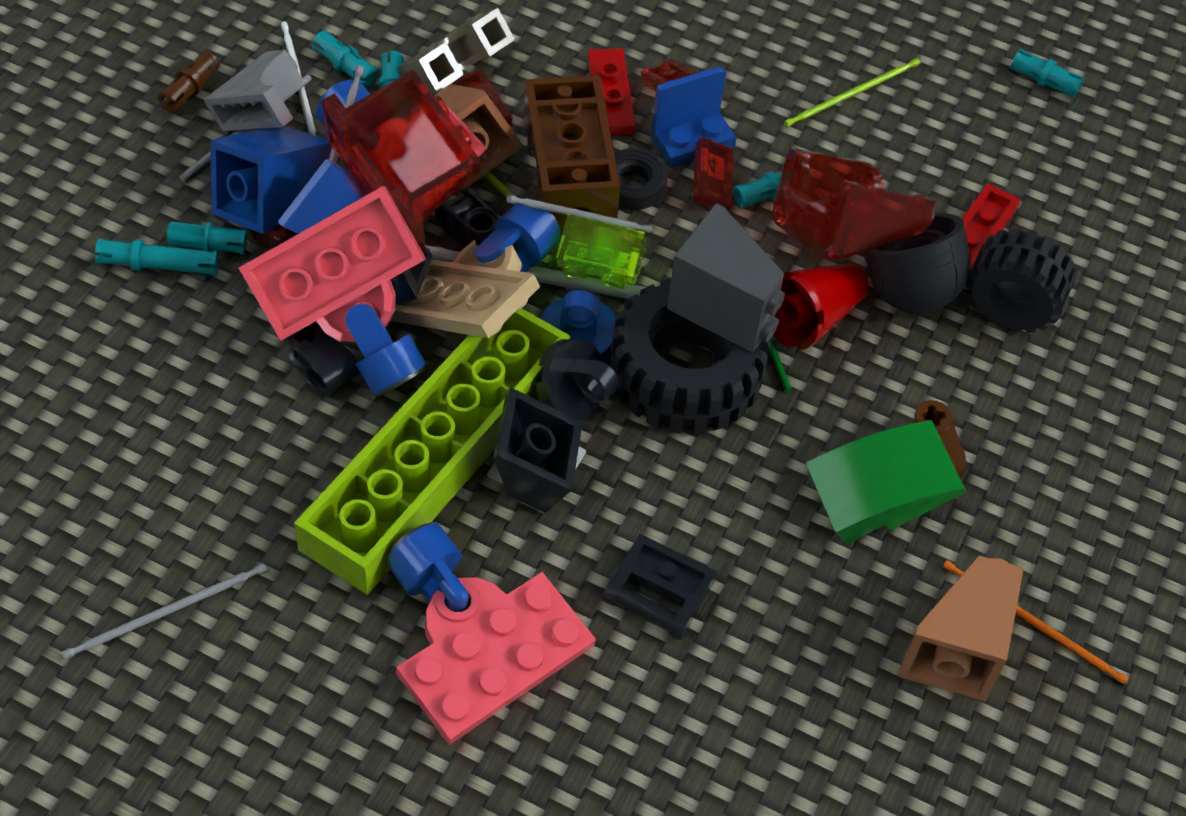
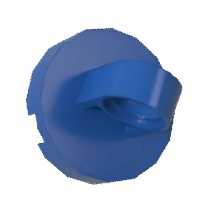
(584, 318)

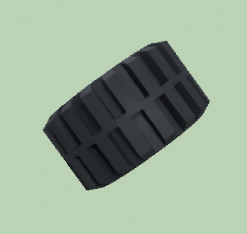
(1020, 280)

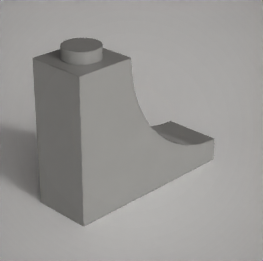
(256, 94)

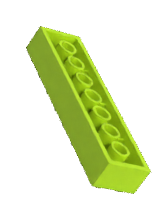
(423, 452)

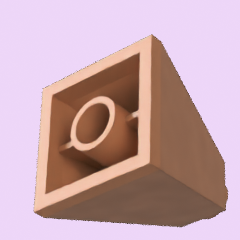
(485, 122)

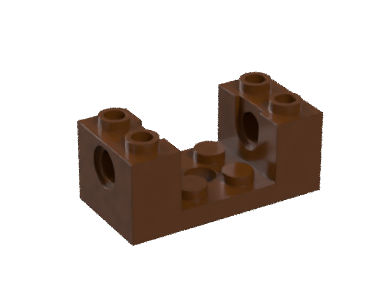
(571, 145)

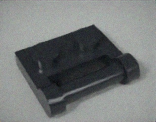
(665, 574)

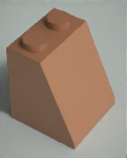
(967, 632)

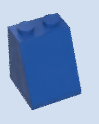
(262, 173)

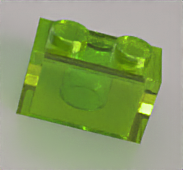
(601, 251)

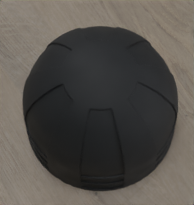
(923, 269)

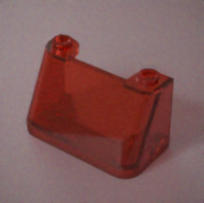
(841, 205)

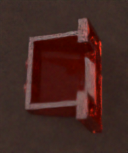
(403, 143)

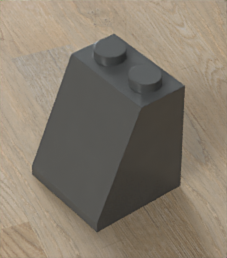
(726, 282)

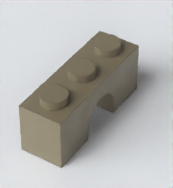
(460, 48)

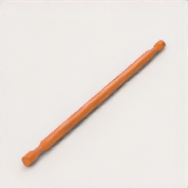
(1056, 635)

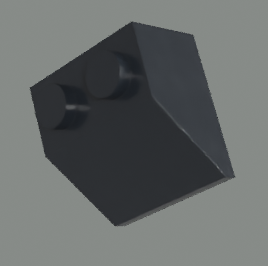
(536, 451)

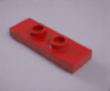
(614, 81)

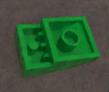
(885, 479)

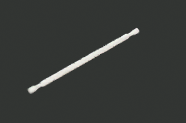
(302, 93)

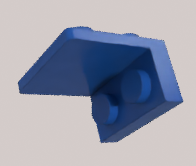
(686, 112)

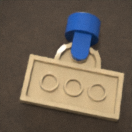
(485, 280)

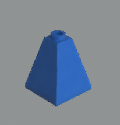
(322, 196)

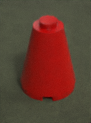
(817, 302)

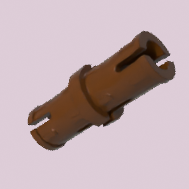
(188, 81)

